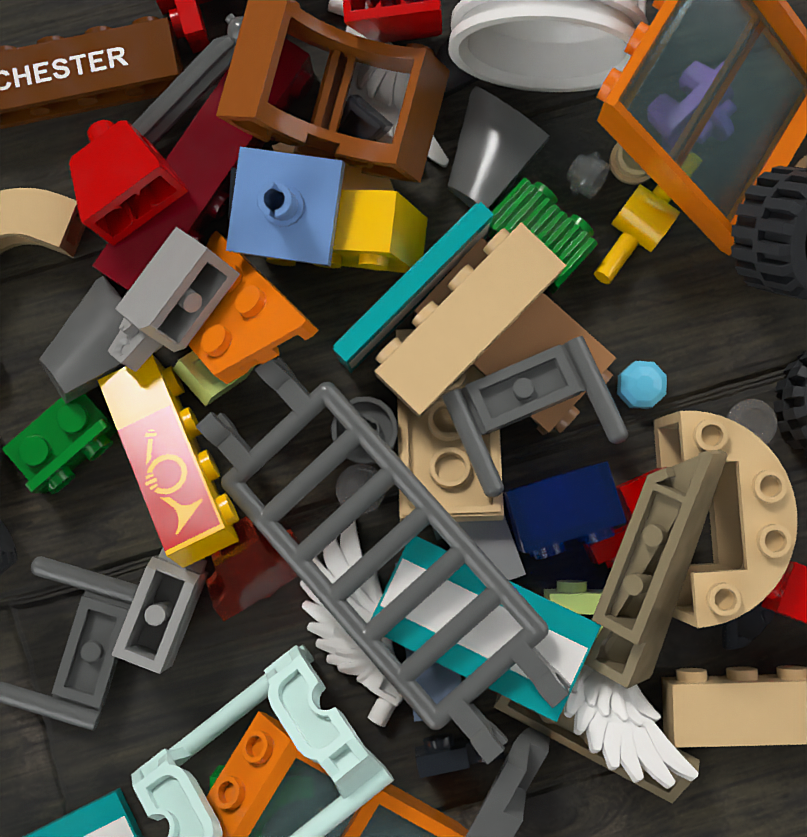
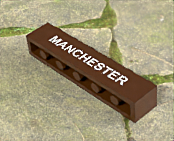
(87, 71)

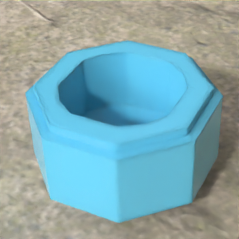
(642, 384)

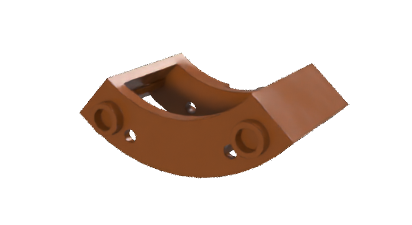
(254, 67)

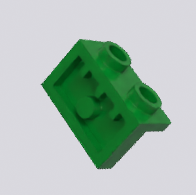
(60, 442)

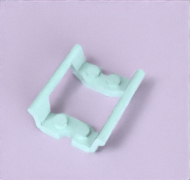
(317, 734)

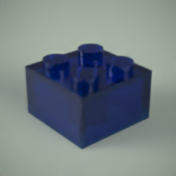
(563, 508)

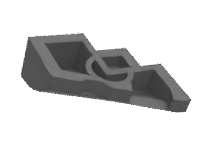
(492, 150)
(81, 347)
(505, 802)

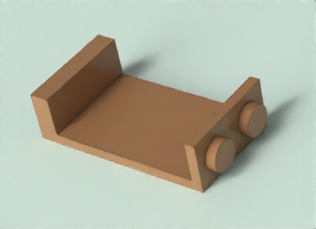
(535, 331)

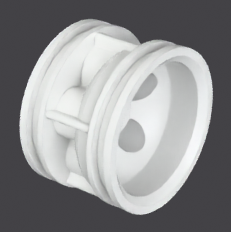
(543, 41)

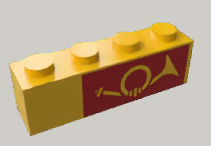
(169, 463)

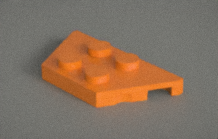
(246, 321)

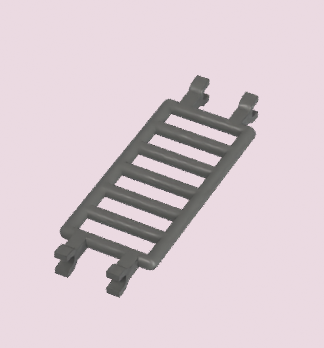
(518, 650)

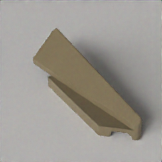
(652, 568)

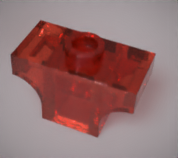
(246, 571)

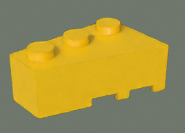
(375, 232)

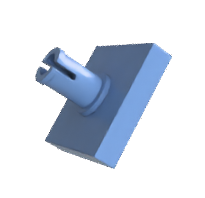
(285, 206)

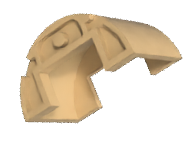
(749, 517)

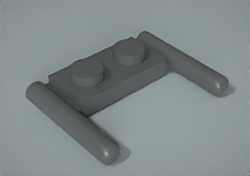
(524, 391)
(88, 658)

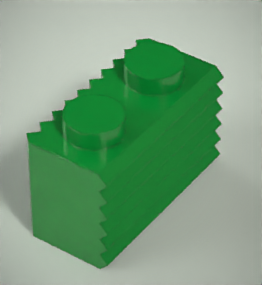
(536, 209)

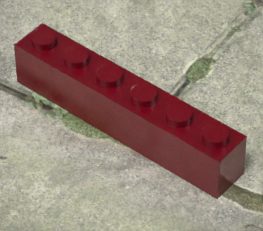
(204, 165)

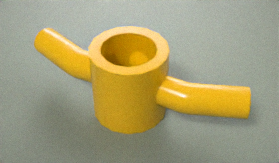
(643, 222)

